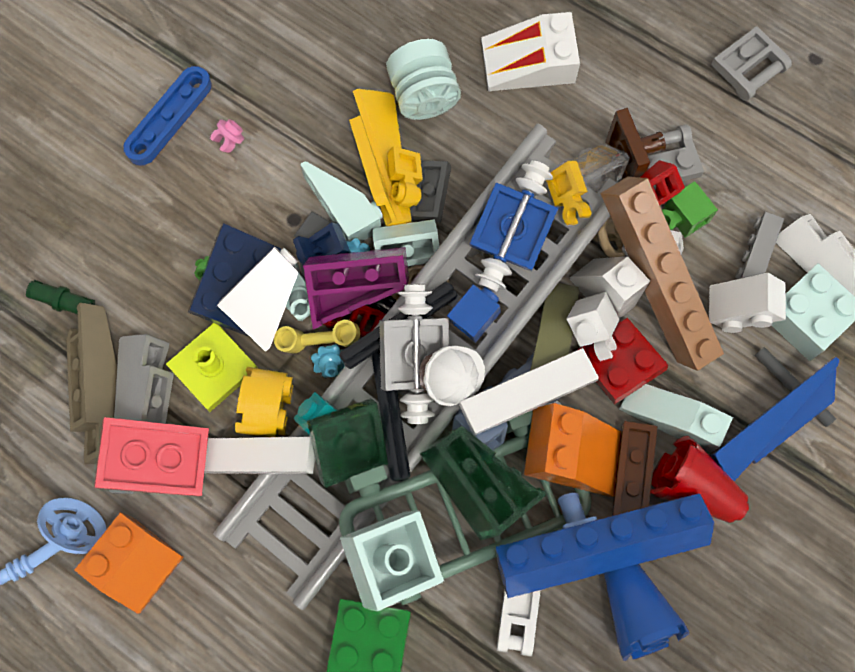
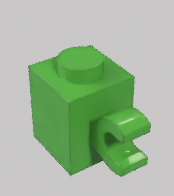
(689, 210)

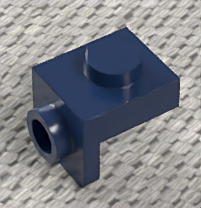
(324, 242)

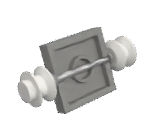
(404, 347)

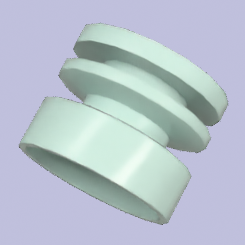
(423, 79)

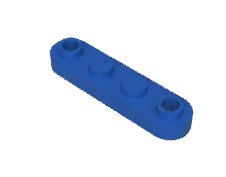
(167, 115)

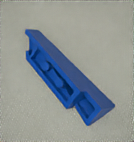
(779, 421)

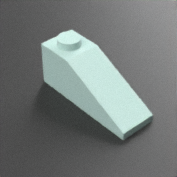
(343, 204)
(678, 416)

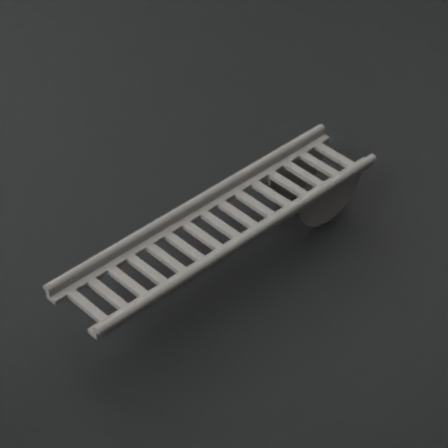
(350, 382)

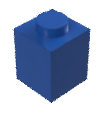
(475, 312)

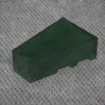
(479, 483)

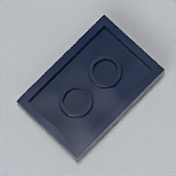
(229, 261)

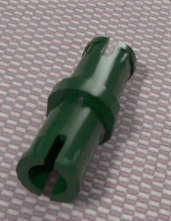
(58, 298)

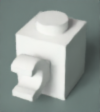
(594, 322)

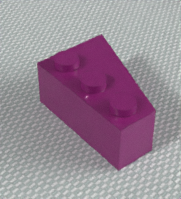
(352, 280)

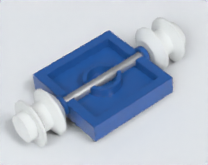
(514, 226)

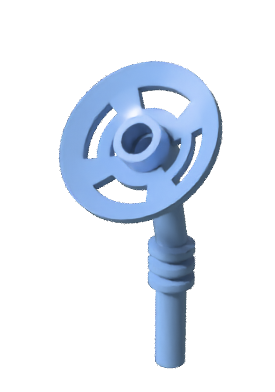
(65, 535)

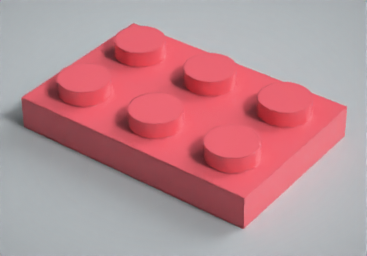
(151, 457)

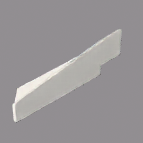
(810, 246)

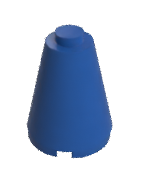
(640, 613)

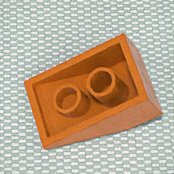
(572, 449)

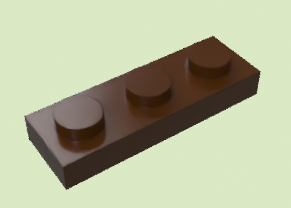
(634, 467)

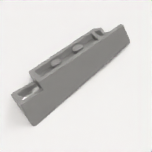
(141, 383)

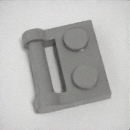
(747, 54)
(684, 158)

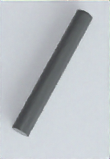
(788, 380)

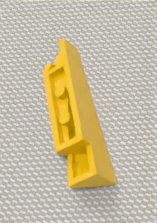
(375, 135)

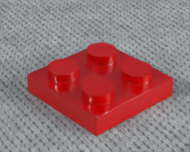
(632, 363)

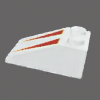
(532, 53)

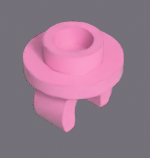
(231, 132)

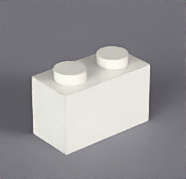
(747, 302)

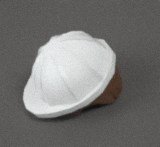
(452, 374)

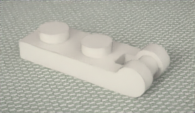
(519, 611)

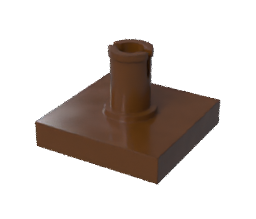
(625, 137)

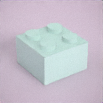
(816, 312)
(391, 560)

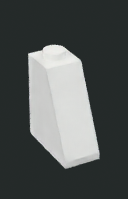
(617, 277)
(261, 296)

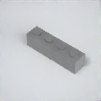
(761, 245)

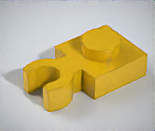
(567, 190)

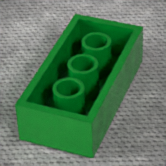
(368, 639)

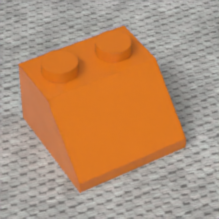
(129, 563)

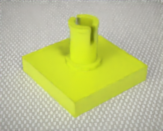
(211, 366)

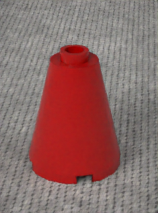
(693, 472)

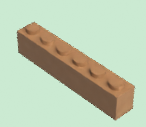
(670, 288)

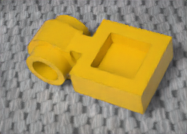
(405, 168)

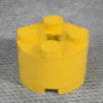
(263, 402)

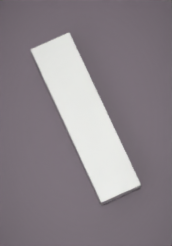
(528, 391)
(260, 455)

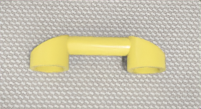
(293, 340)

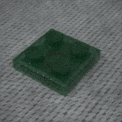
(347, 442)

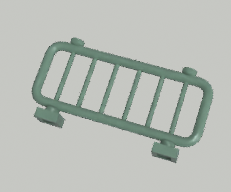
(373, 496)

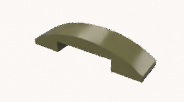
(554, 330)

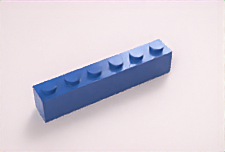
(604, 545)

